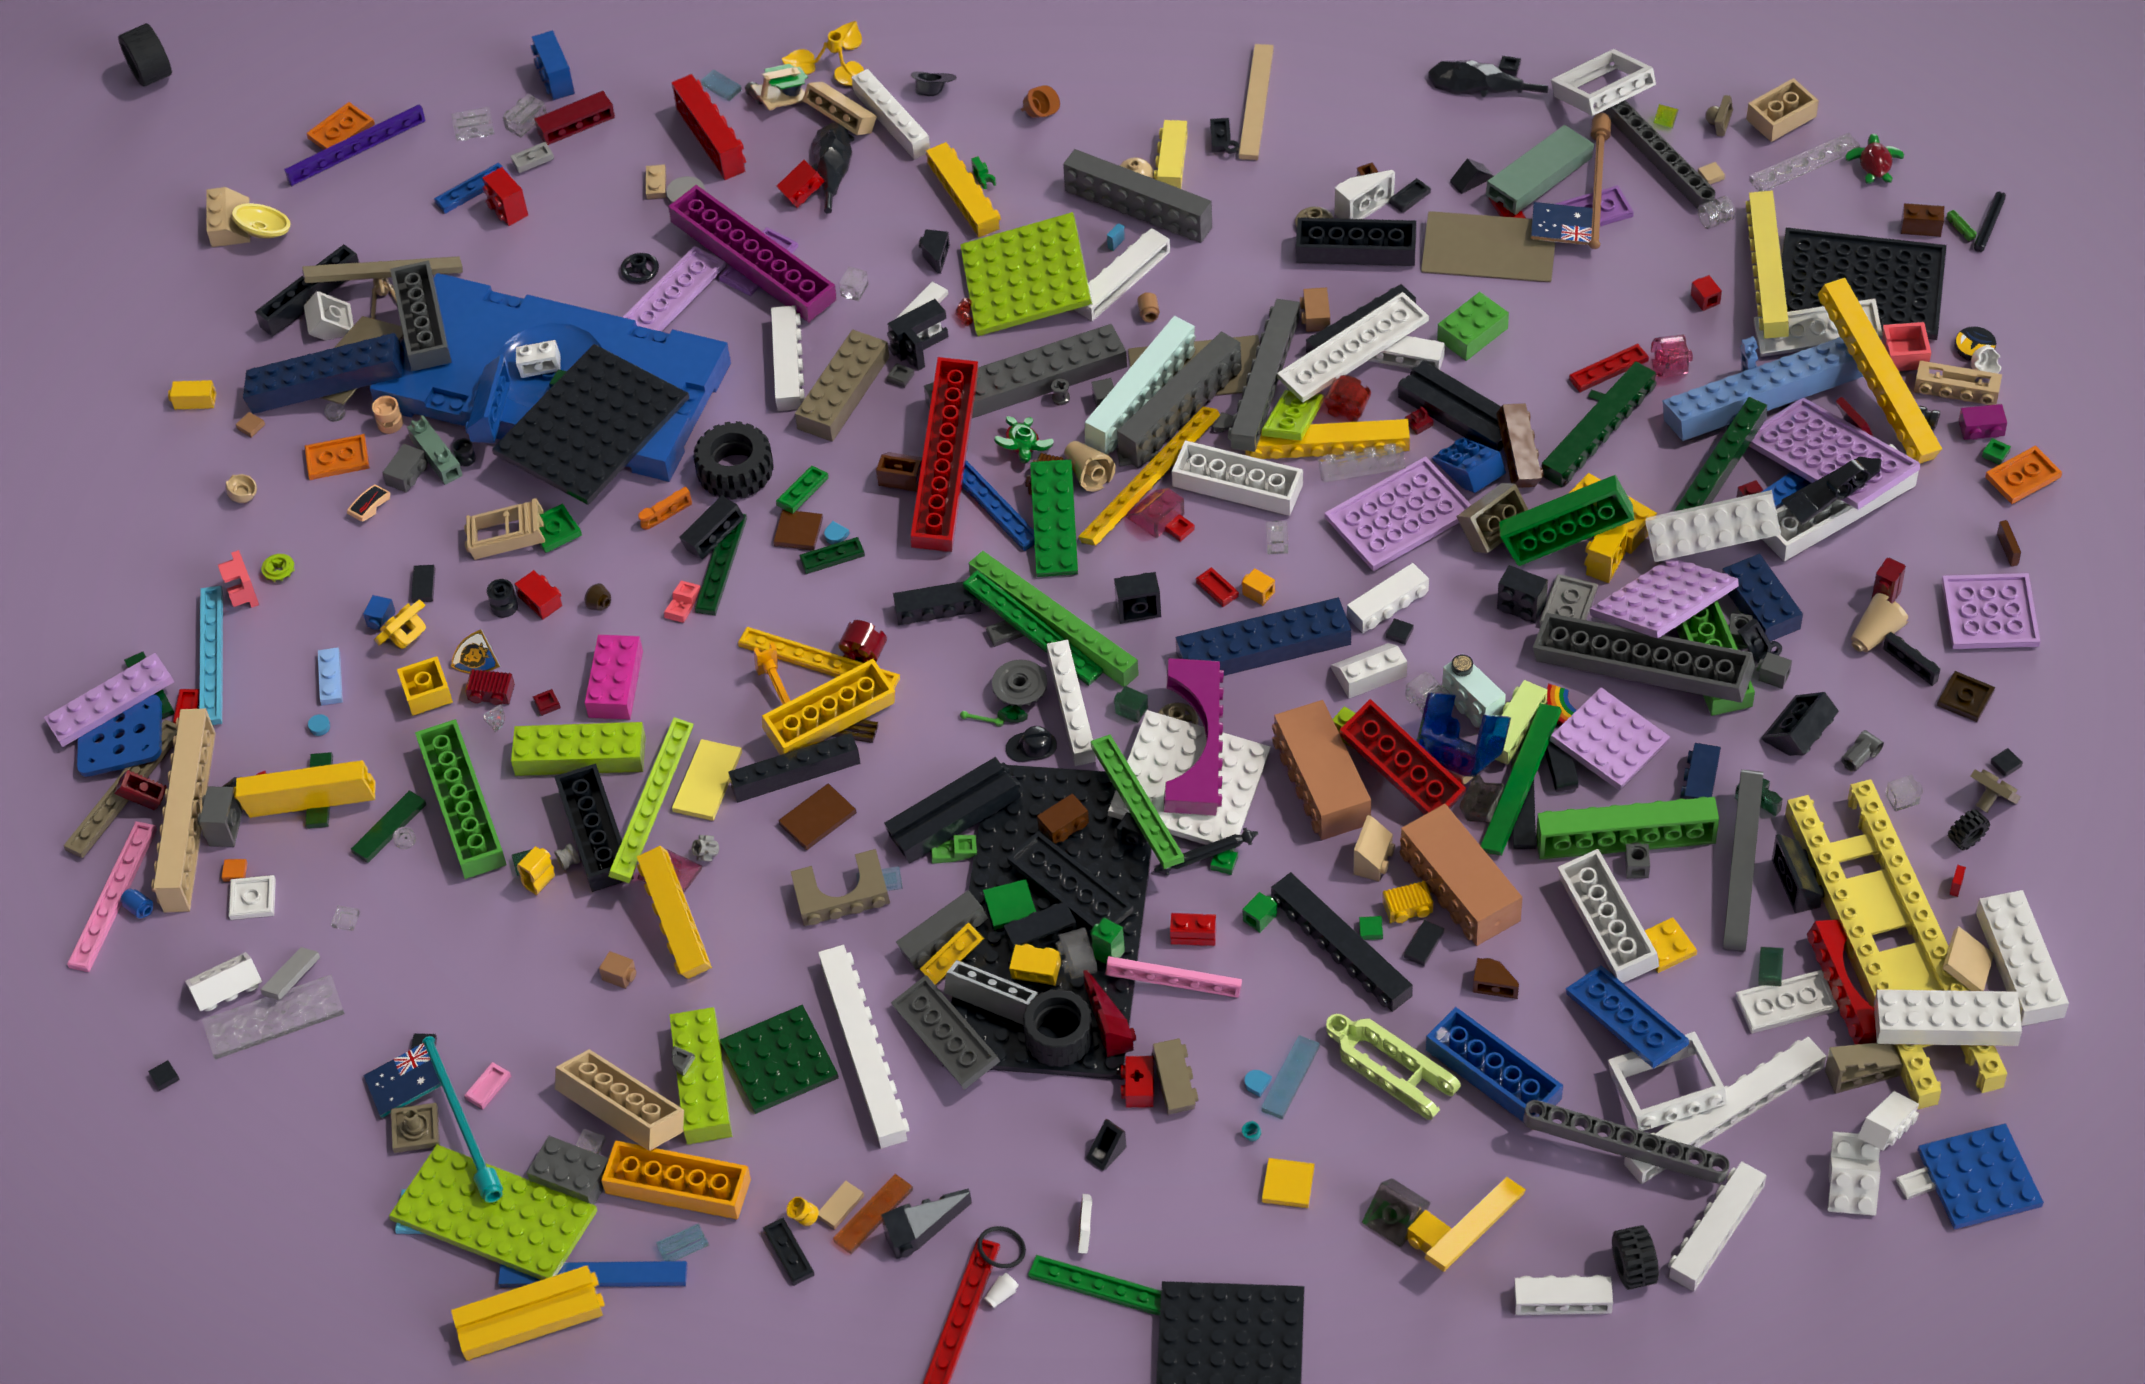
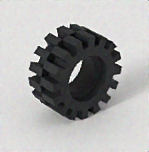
(1968, 829)

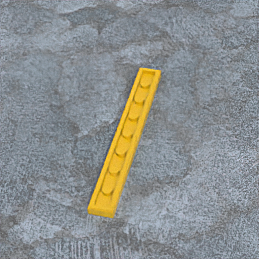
(805, 655)

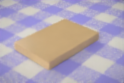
(1968, 960)

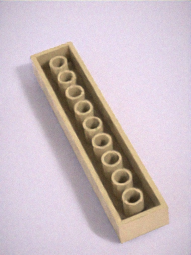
(180, 828)

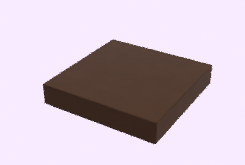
(798, 530)

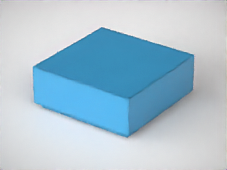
(1115, 237)

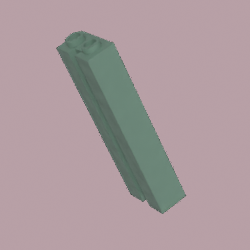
(1539, 169)

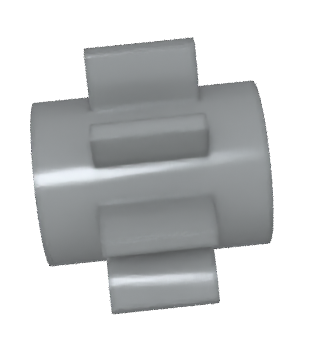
(705, 848)

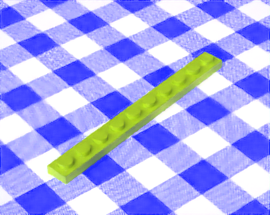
(651, 800)

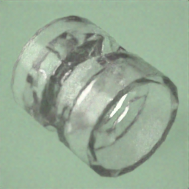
(1716, 212)

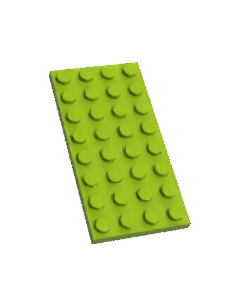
(524, 1229)

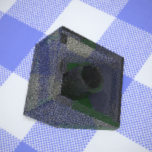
(1394, 1211)

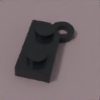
(1221, 136)
(1757, 641)

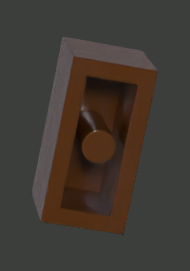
(1922, 220)
(1063, 819)

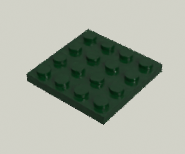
(779, 1059)

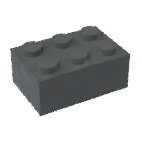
(569, 1170)

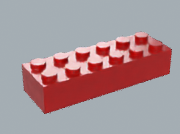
(709, 126)
(1401, 759)

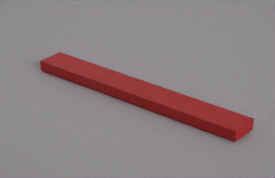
(961, 1315)

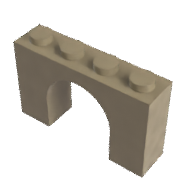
(868, 894)

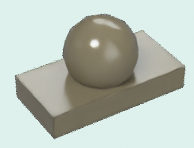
(1720, 115)

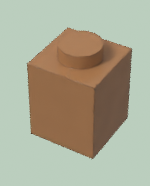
(617, 970)

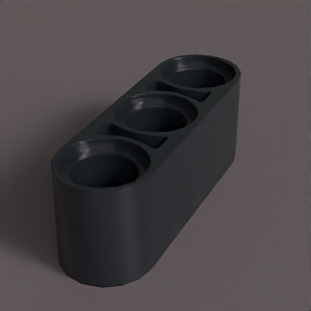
(1561, 768)

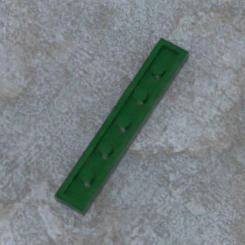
(719, 571)

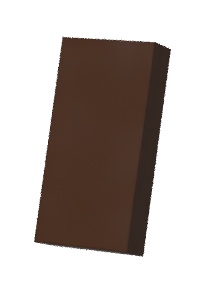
(2009, 543)

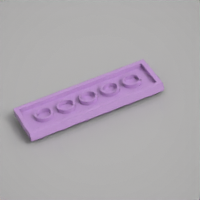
(676, 289)
(108, 699)

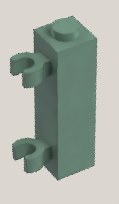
(436, 451)

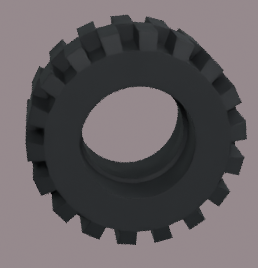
(1635, 1257)

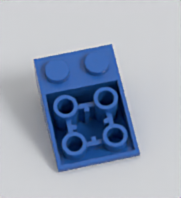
(1470, 464)

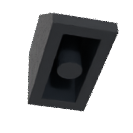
(935, 248)

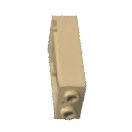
(527, 535)

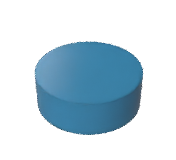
(319, 725)

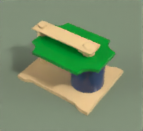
(781, 86)

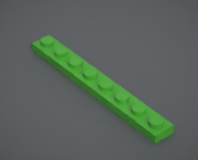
(1137, 801)

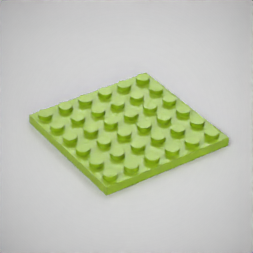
(1025, 274)

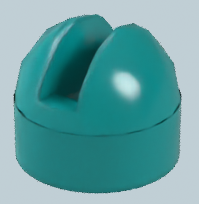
(1249, 1128)

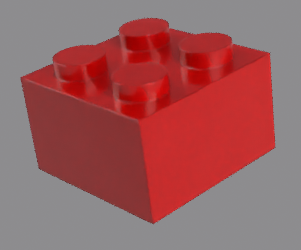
(504, 196)

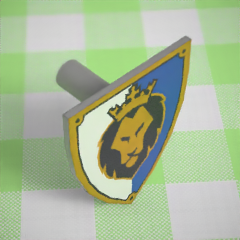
(474, 653)

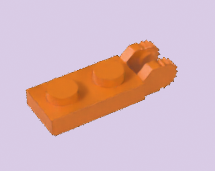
(665, 509)

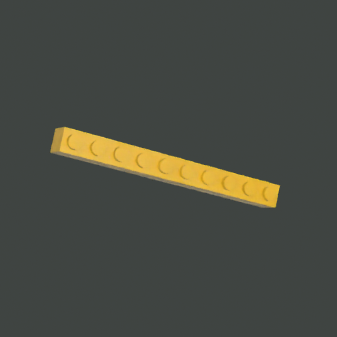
(1879, 371)

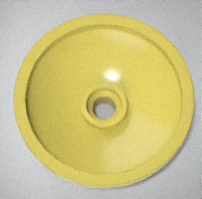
(260, 220)

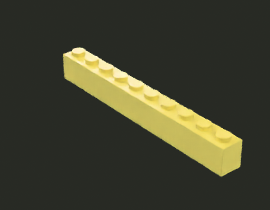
(1768, 265)

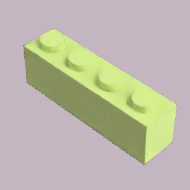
(1522, 712)

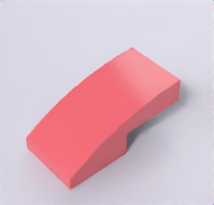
(683, 601)

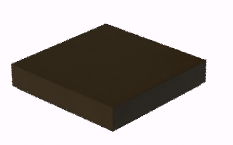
(1966, 696)

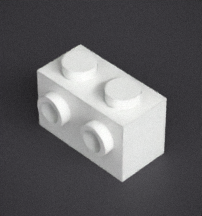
(538, 358)

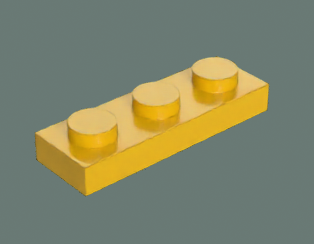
(955, 949)

